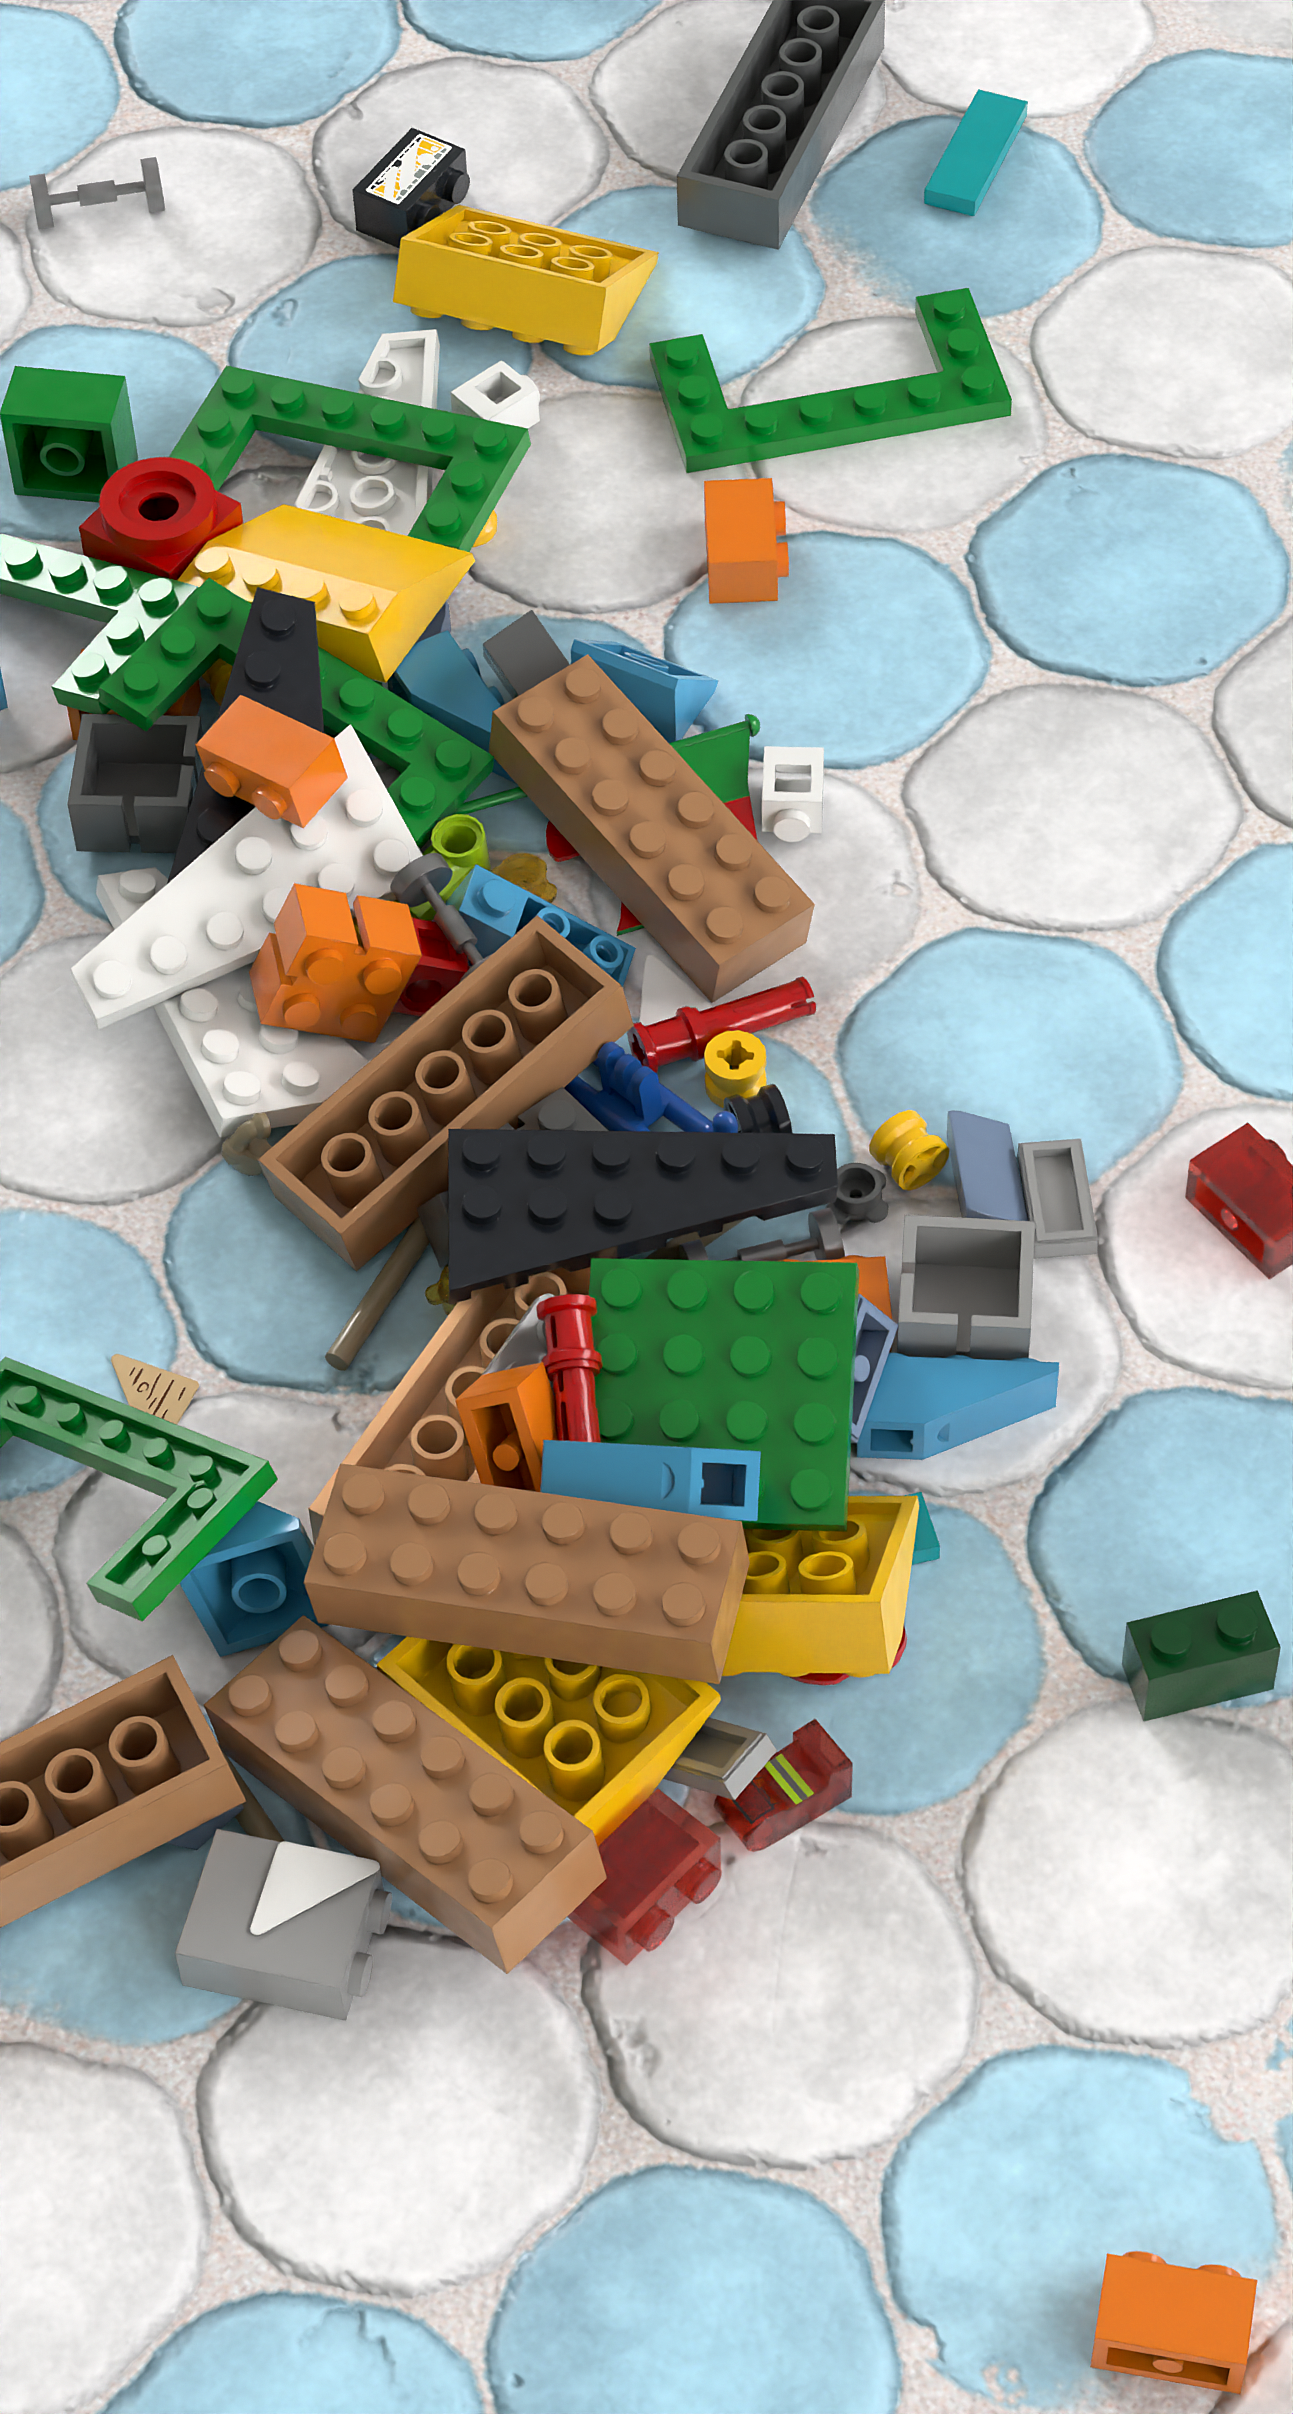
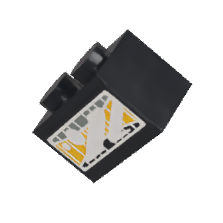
(410, 187)

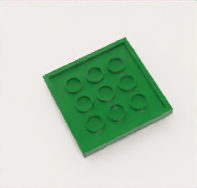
(735, 1363)

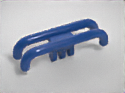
(636, 1099)

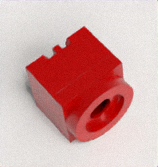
(157, 517)

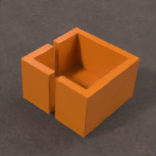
(318, 976)

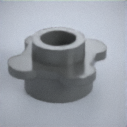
(861, 1181)

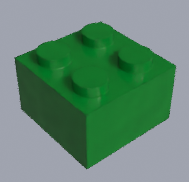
(66, 432)

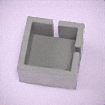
(966, 1287)

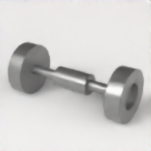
(97, 193)
(423, 882)
(824, 1241)

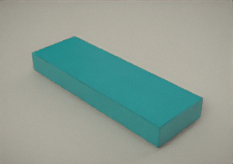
(975, 152)

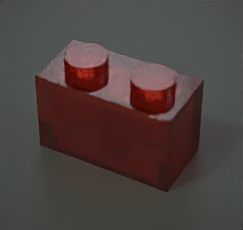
(1247, 1195)
(653, 1871)

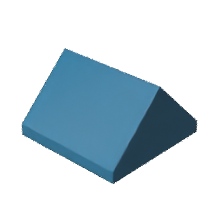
(659, 689)
(253, 1581)

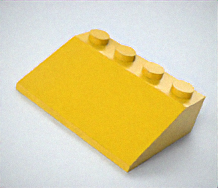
(521, 278)
(367, 583)
(827, 1594)
(568, 1728)

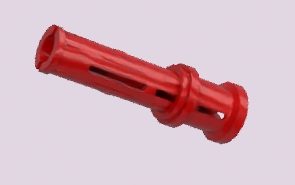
(692, 1029)
(572, 1364)

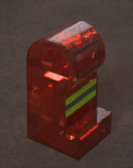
(790, 1789)

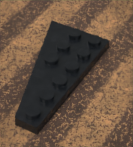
(272, 667)
(574, 1195)

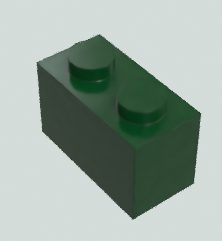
(1200, 1655)

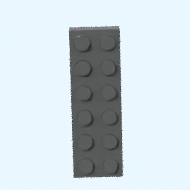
(779, 118)

